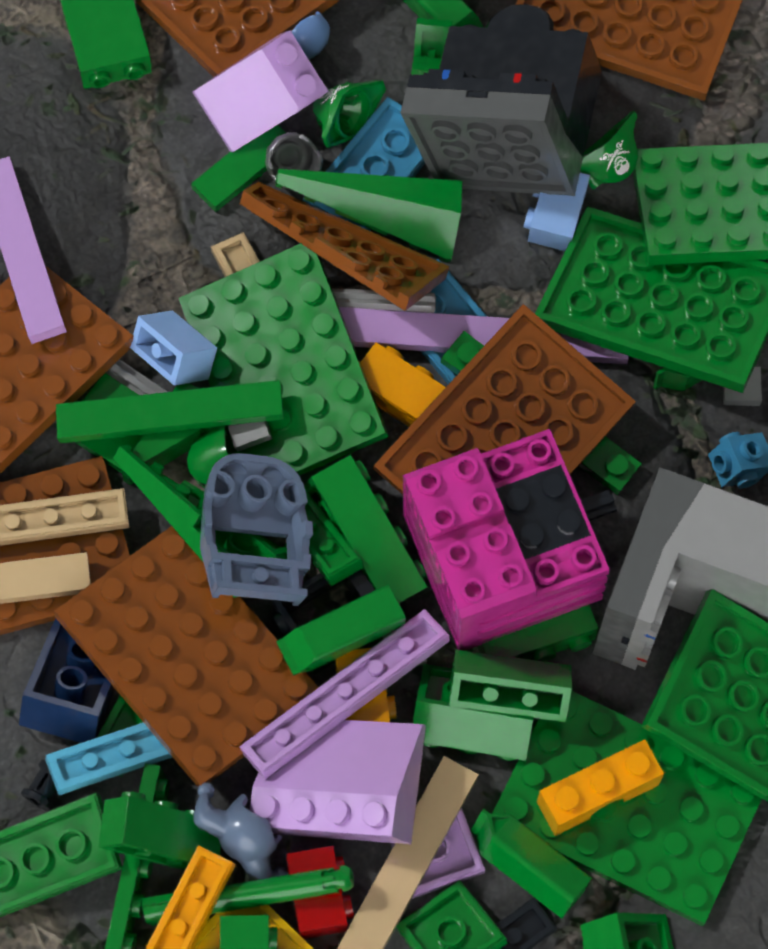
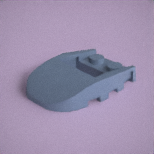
(259, 499)

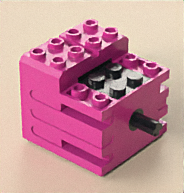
(505, 538)

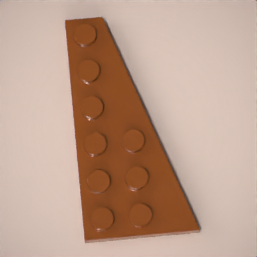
(371, 259)

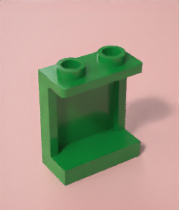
(106, 40)

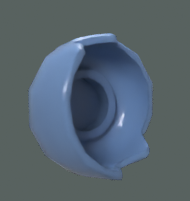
(312, 34)

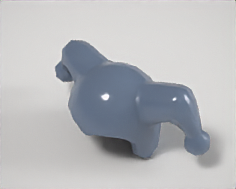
(240, 832)

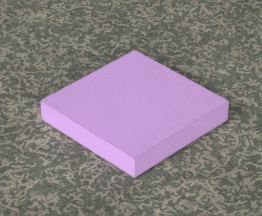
(454, 861)

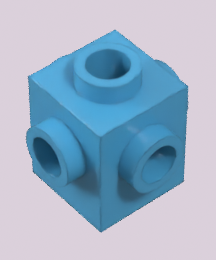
(740, 459)

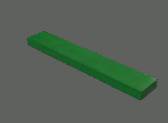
(169, 411)

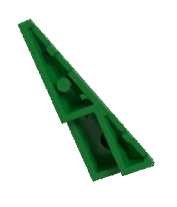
(408, 207)
(183, 507)

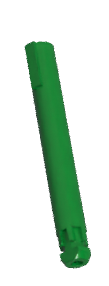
(265, 891)

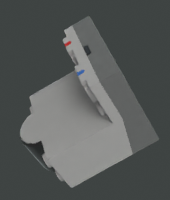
(682, 547)

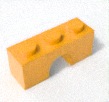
(587, 791)

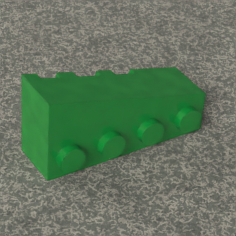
(364, 525)

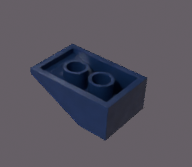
(65, 691)

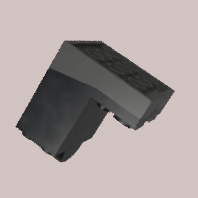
(507, 104)

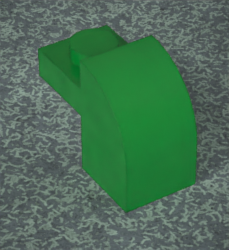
(429, 44)

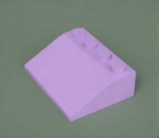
(347, 785)

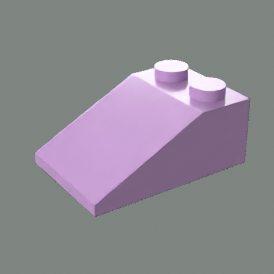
(260, 91)

